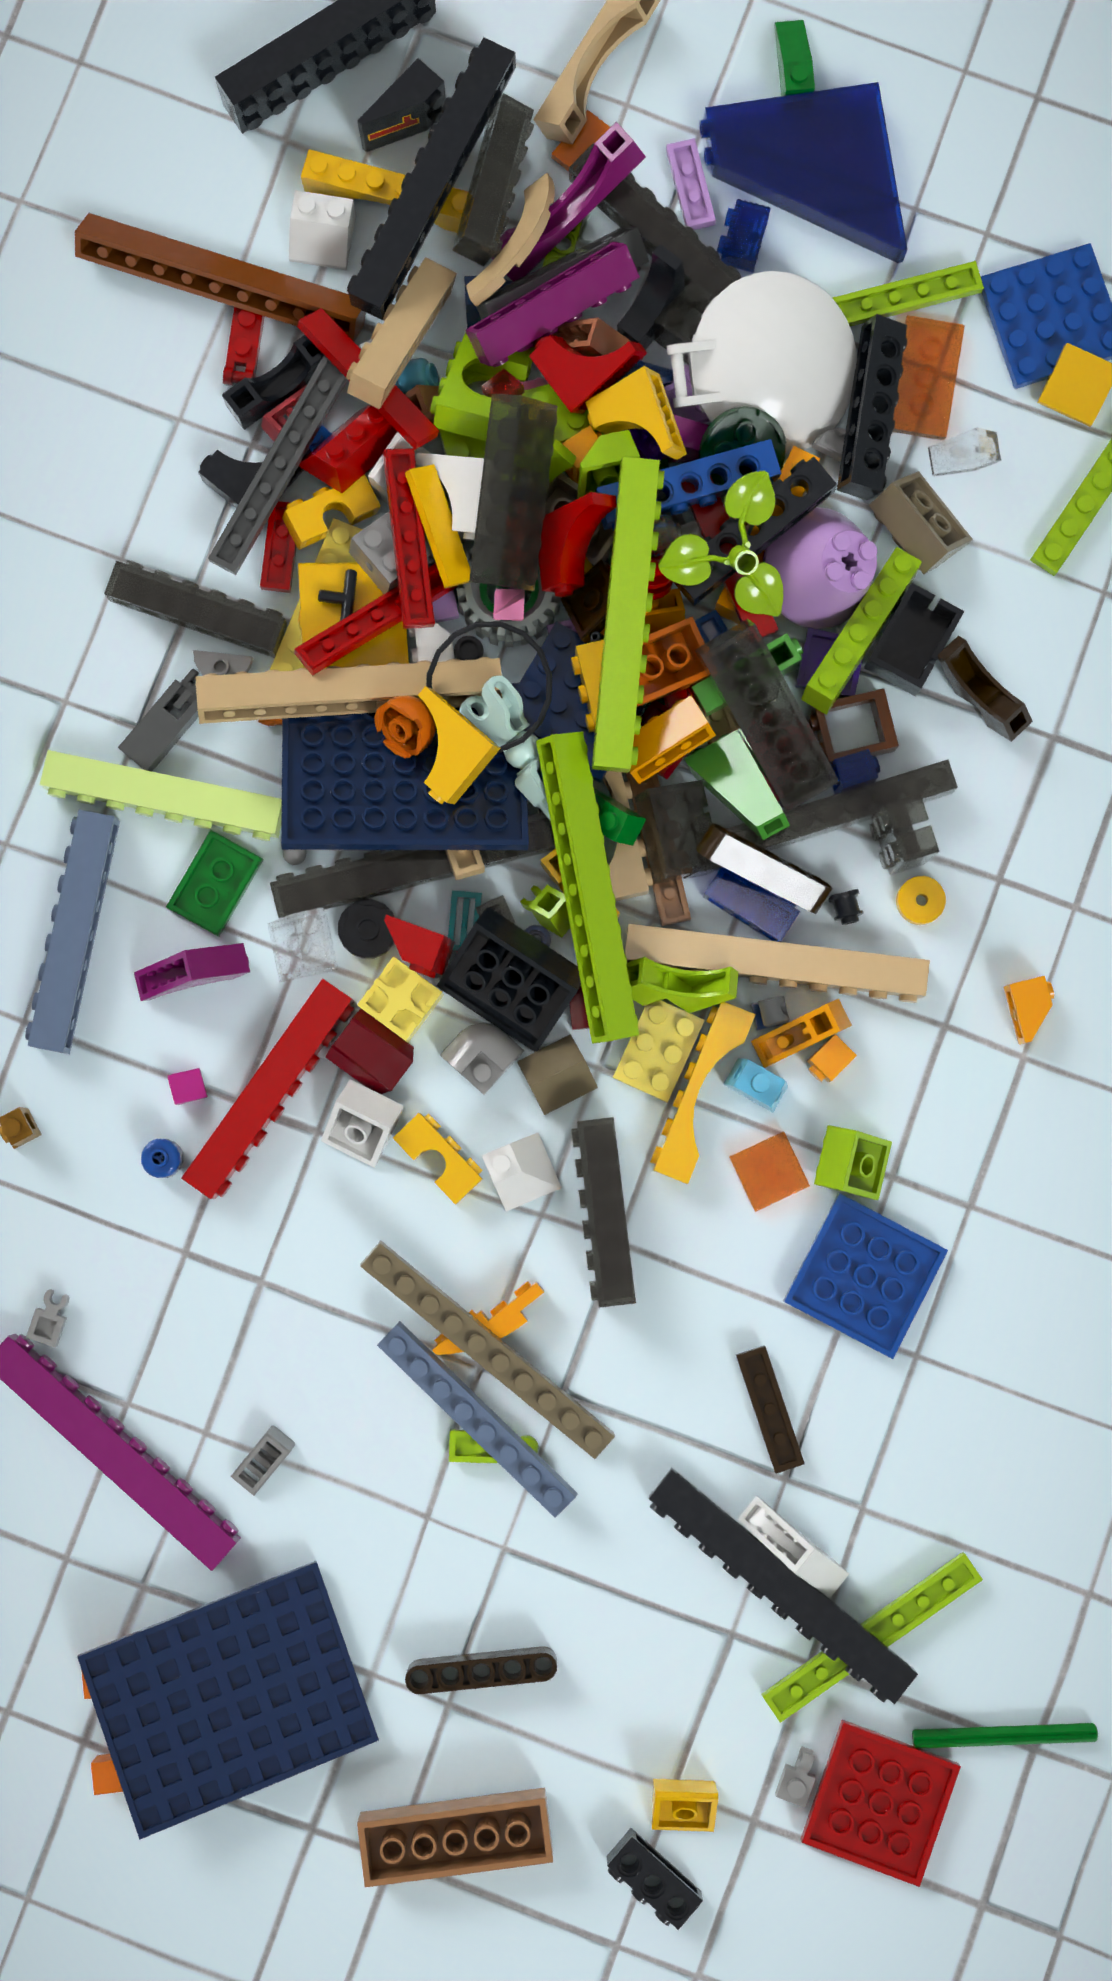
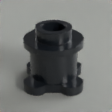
(846, 907)

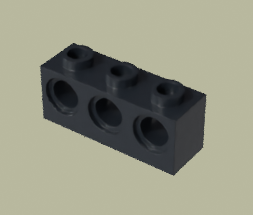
(649, 1863)

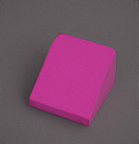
(187, 1086)

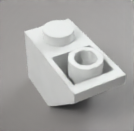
(427, 643)

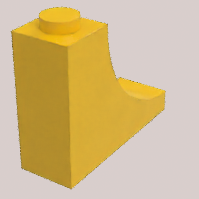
(641, 404)
(460, 753)

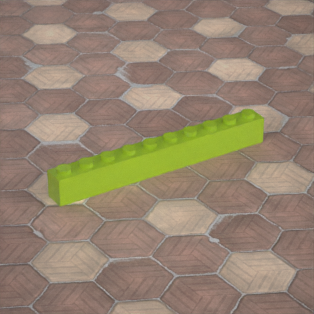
(626, 613)
(587, 887)

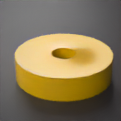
(930, 890)

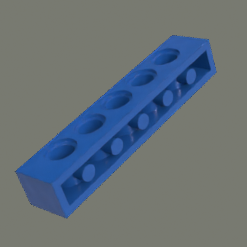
(756, 456)

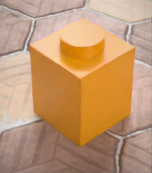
(830, 1059)

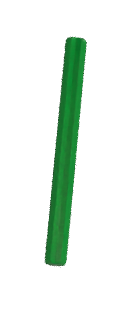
(1004, 1735)

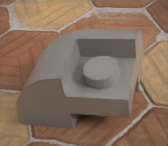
(482, 1054)

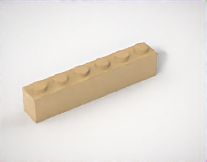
(400, 333)

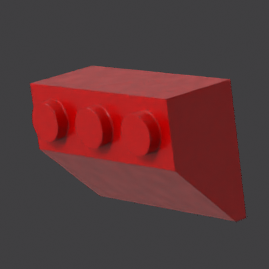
(350, 449)
(422, 948)

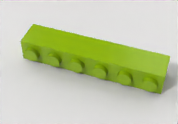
(861, 630)

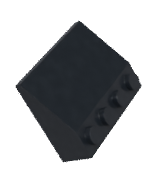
(511, 979)

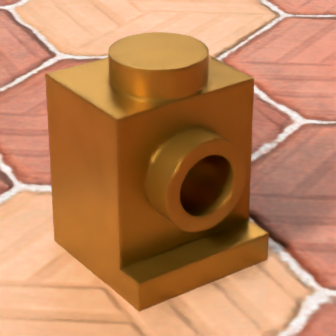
(18, 1127)

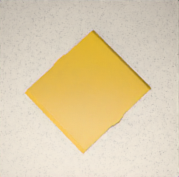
(318, 616)

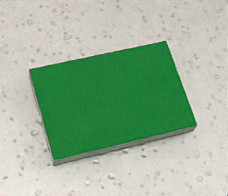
(214, 883)

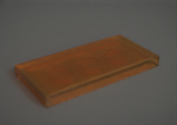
(928, 377)

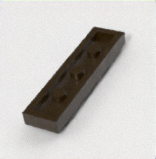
(770, 1409)

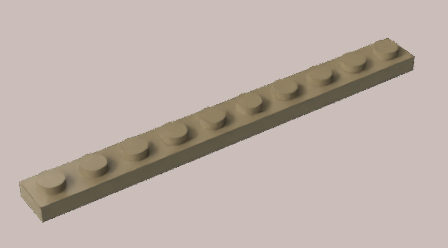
(487, 1349)

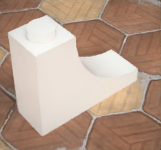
(463, 483)
(793, 1547)

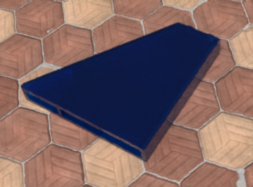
(816, 158)

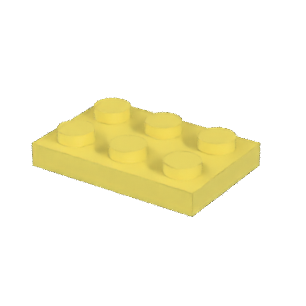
(660, 1050)

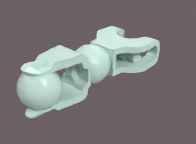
(504, 722)

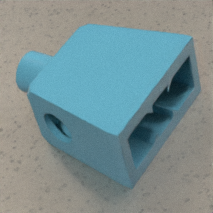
(756, 1084)

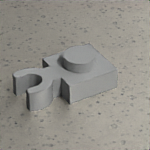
(48, 1324)

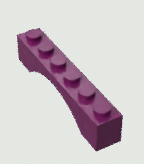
(608, 164)

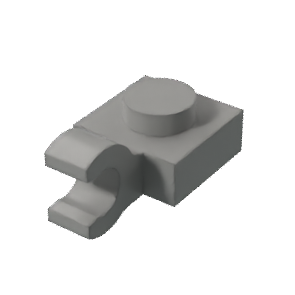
(796, 1781)

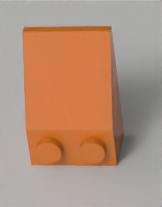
(672, 660)

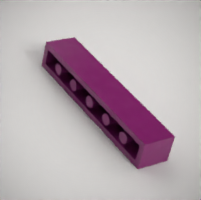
(552, 304)

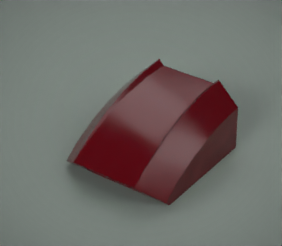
(371, 1053)

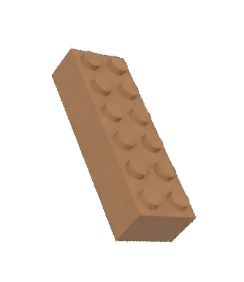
(455, 1837)

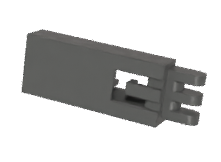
(159, 728)

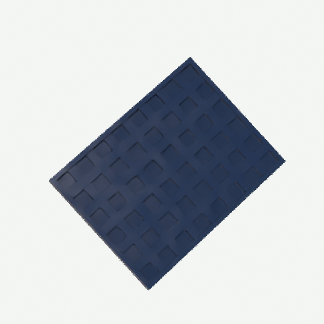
(227, 1699)

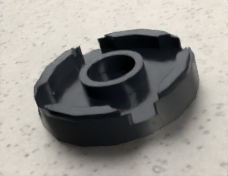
(364, 929)

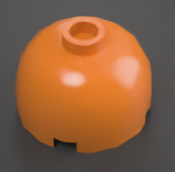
(406, 725)

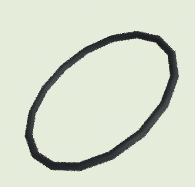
(542, 657)

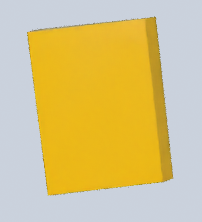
(684, 1805)

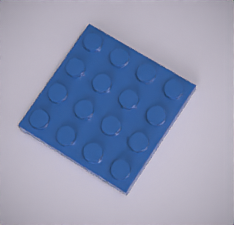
(1044, 307)
(865, 1275)

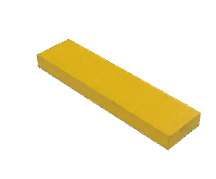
(438, 525)

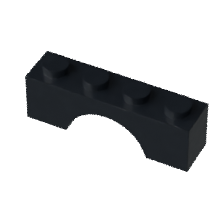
(257, 396)

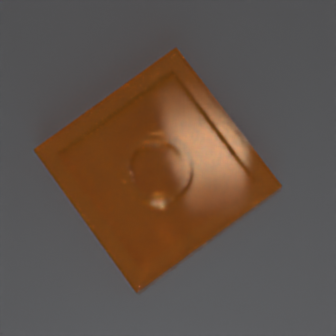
(769, 1171)

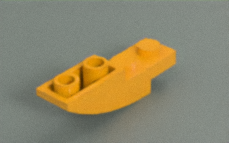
(505, 1317)

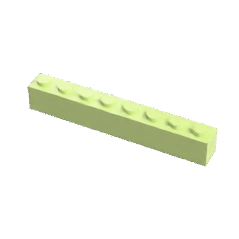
(162, 794)

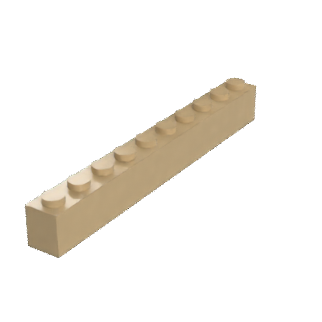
(335, 689)
(782, 962)

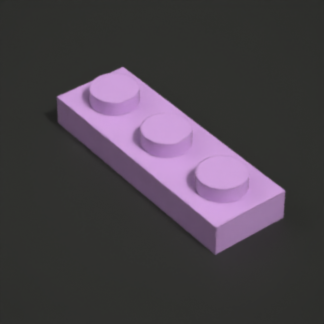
(690, 184)

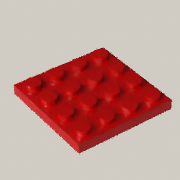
(880, 1803)

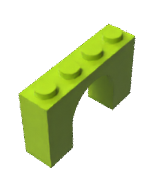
(459, 407)

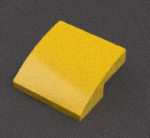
(1077, 385)

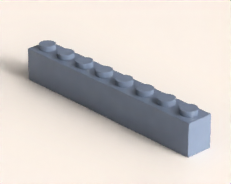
(73, 932)

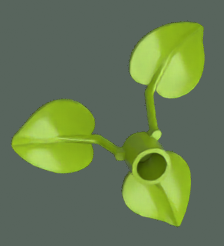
(687, 556)

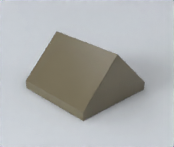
(557, 1074)

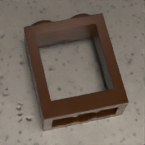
(882, 720)

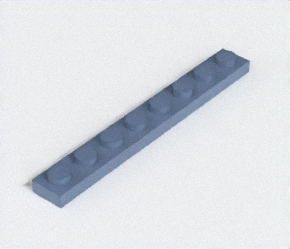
(477, 1419)

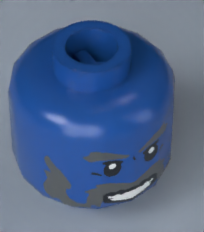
(172, 1158)

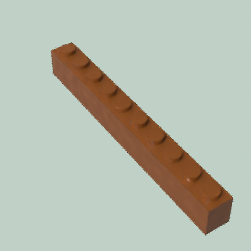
(211, 274)

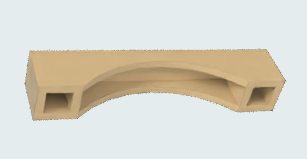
(565, 107)
(626, 867)

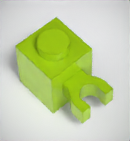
(549, 909)

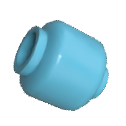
(418, 372)

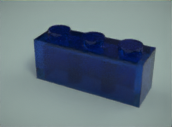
(752, 904)

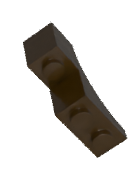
(976, 685)

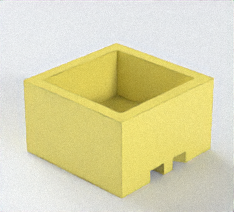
(400, 999)

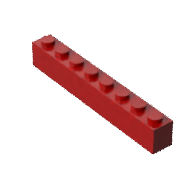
(268, 1089)

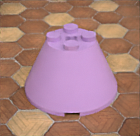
(823, 568)

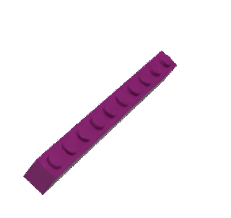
(114, 1452)

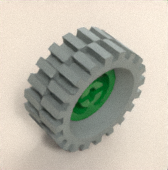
(478, 607)

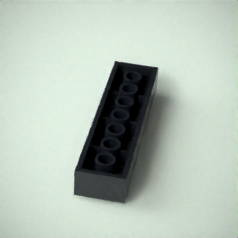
(314, 55)

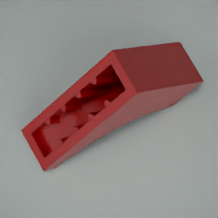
(581, 377)
(566, 541)

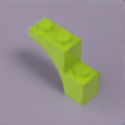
(682, 987)

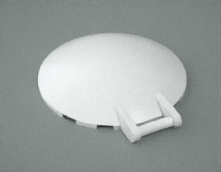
(773, 348)

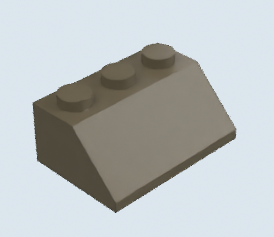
(920, 521)

